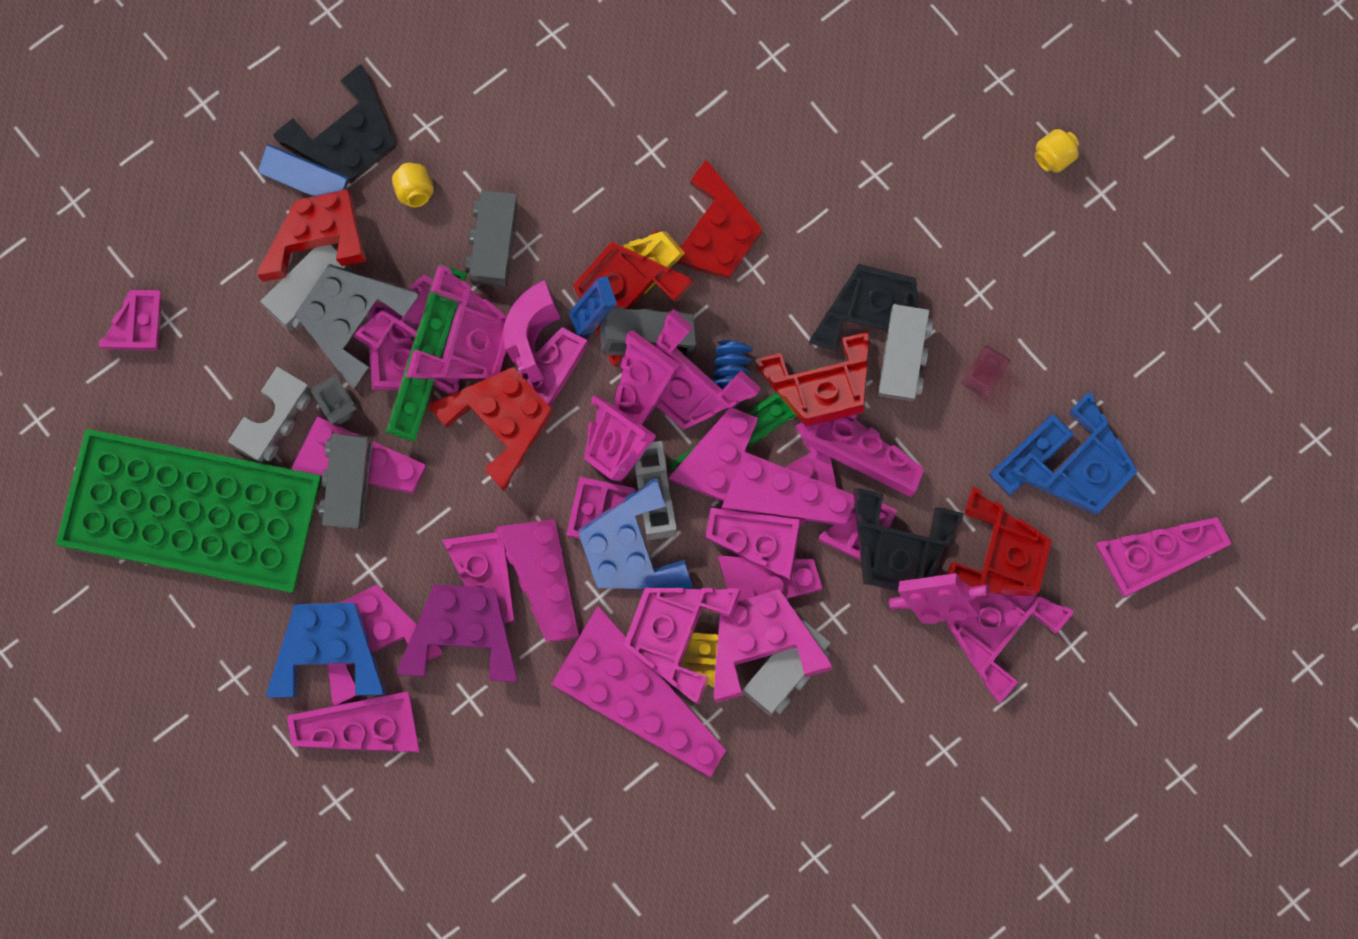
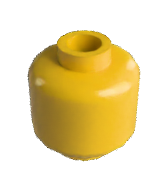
(1057, 150)
(412, 184)

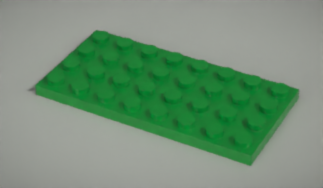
(189, 511)

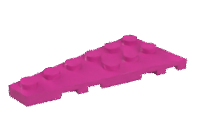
(634, 695)

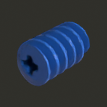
(730, 361)

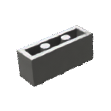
(492, 238)
(645, 323)
(346, 480)

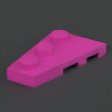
(390, 358)
(643, 377)
(717, 456)
(483, 563)
(756, 580)

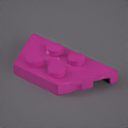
(615, 440)

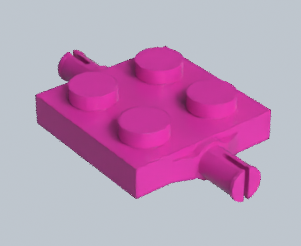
(939, 598)

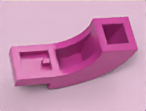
(524, 323)

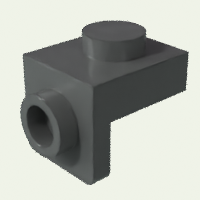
(334, 400)

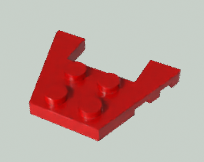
(315, 224)
(722, 233)
(630, 278)
(825, 391)
(509, 411)
(1014, 552)

